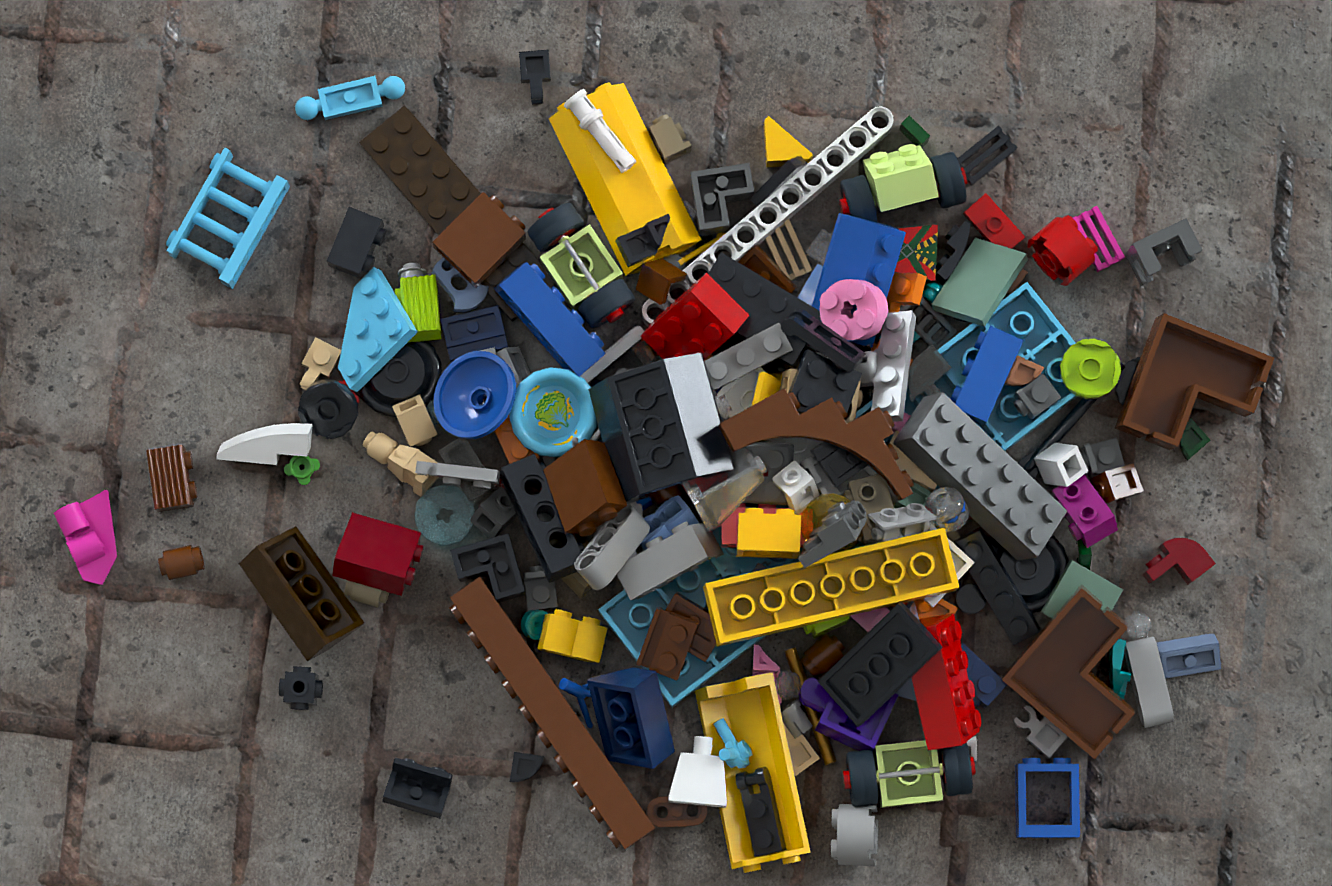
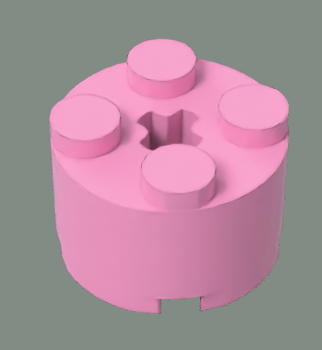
(837, 306)

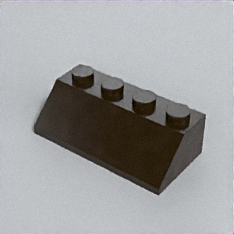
(301, 593)

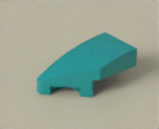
(1118, 678)

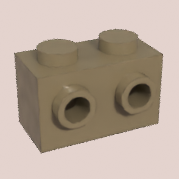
(873, 495)

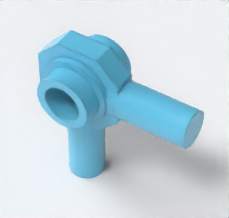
(735, 752)

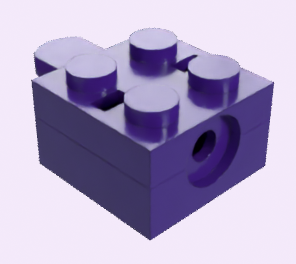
(837, 724)

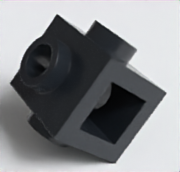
(312, 690)

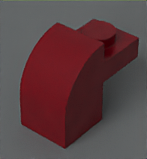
(1184, 555)

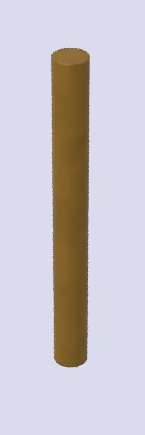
(813, 716)

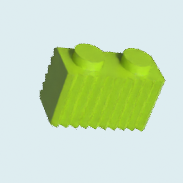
(421, 304)

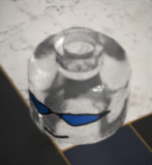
(948, 507)

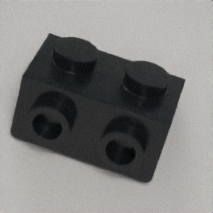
(418, 787)

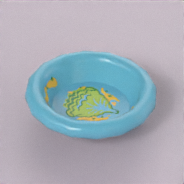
(552, 410)

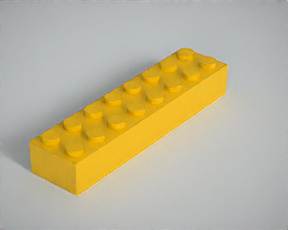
(831, 587)

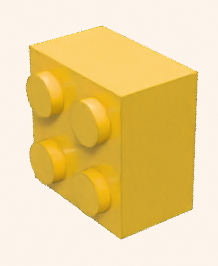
(768, 534)

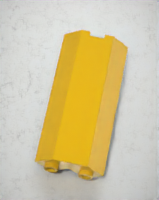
(627, 198)
(754, 716)

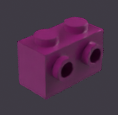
(1086, 512)

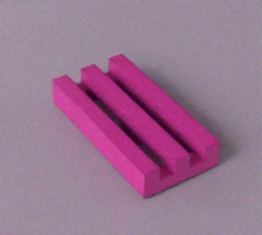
(1109, 261)

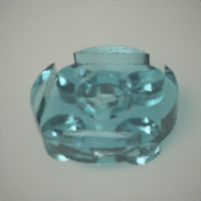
(436, 530)

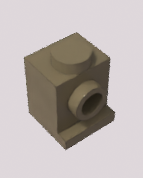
(669, 138)

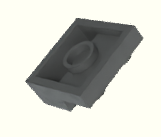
(838, 530)

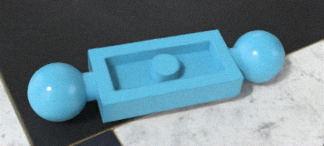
(350, 97)

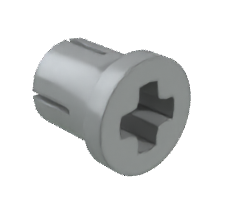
(795, 718)

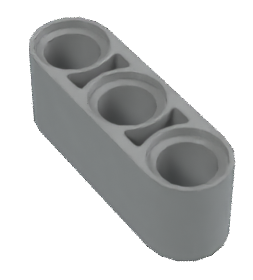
(611, 547)
(1148, 682)

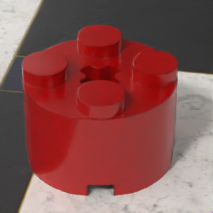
(1062, 250)

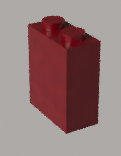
(378, 554)

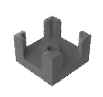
(1176, 237)

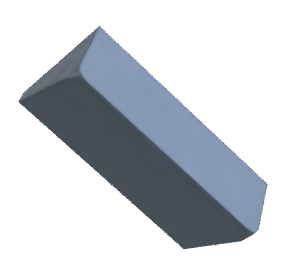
(1189, 655)

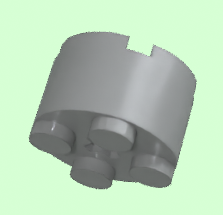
(855, 835)

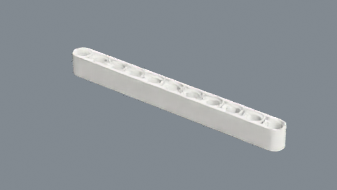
(781, 210)

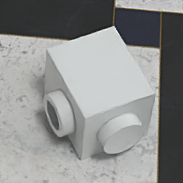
(1061, 464)

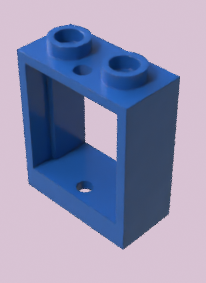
(1046, 831)

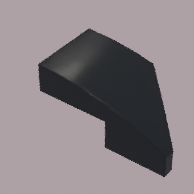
(643, 242)

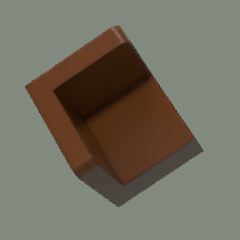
(657, 278)

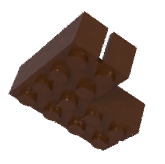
(1186, 365)
(1057, 676)

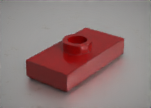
(993, 223)

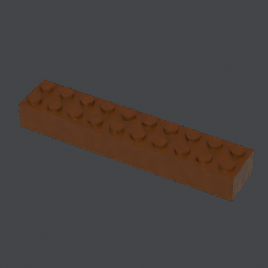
(552, 713)

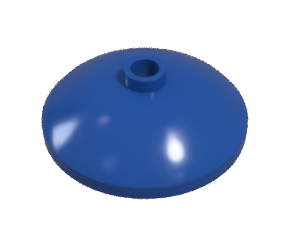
(462, 392)

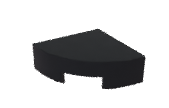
(525, 766)

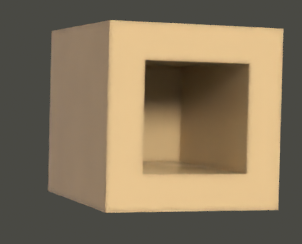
(415, 421)

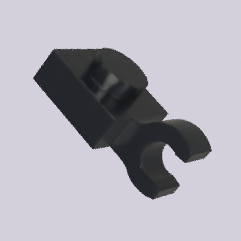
(535, 70)

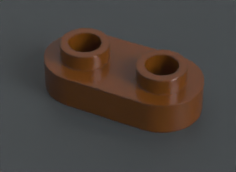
(676, 815)

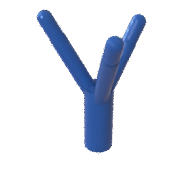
(580, 692)

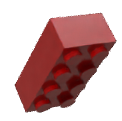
(945, 690)

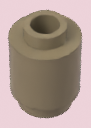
(365, 594)

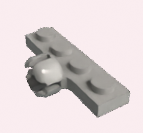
(889, 364)

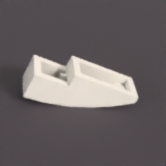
(267, 444)

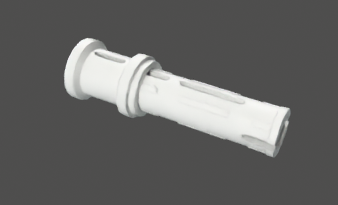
(591, 120)

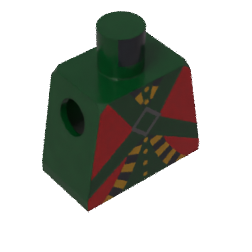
(919, 251)

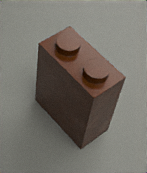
(480, 239)
(585, 487)

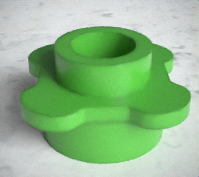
(303, 476)

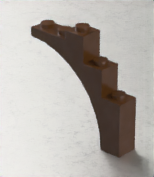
(863, 437)

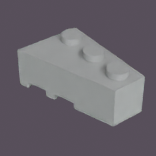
(668, 559)

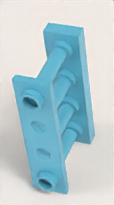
(244, 242)

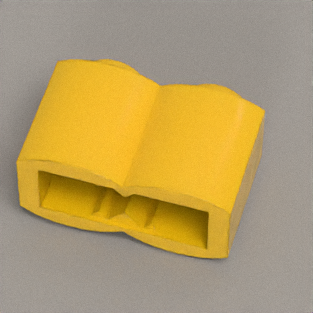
(572, 637)

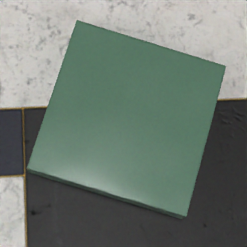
(1071, 580)

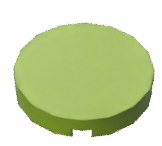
(1090, 368)

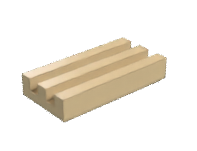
(796, 272)

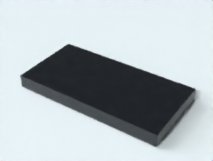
(880, 664)

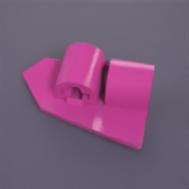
(90, 536)

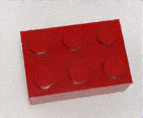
(695, 321)

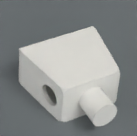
(699, 777)

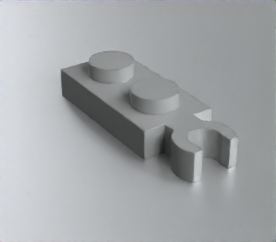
(455, 473)

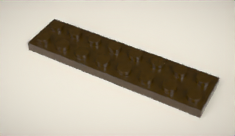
(434, 185)

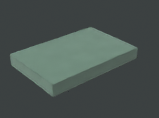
(979, 282)

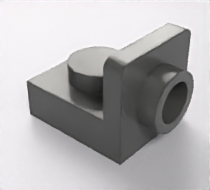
(1036, 397)
(1102, 456)
(539, 592)

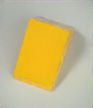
(781, 145)

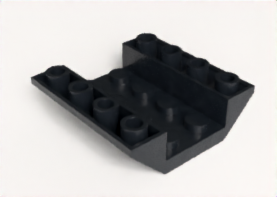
(661, 425)

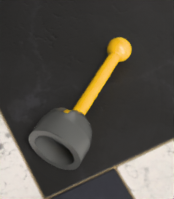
(680, 262)

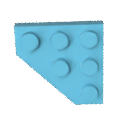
(373, 331)

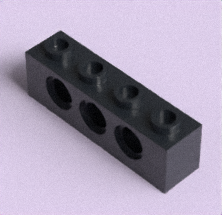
(529, 473)

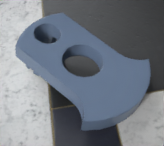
(464, 299)

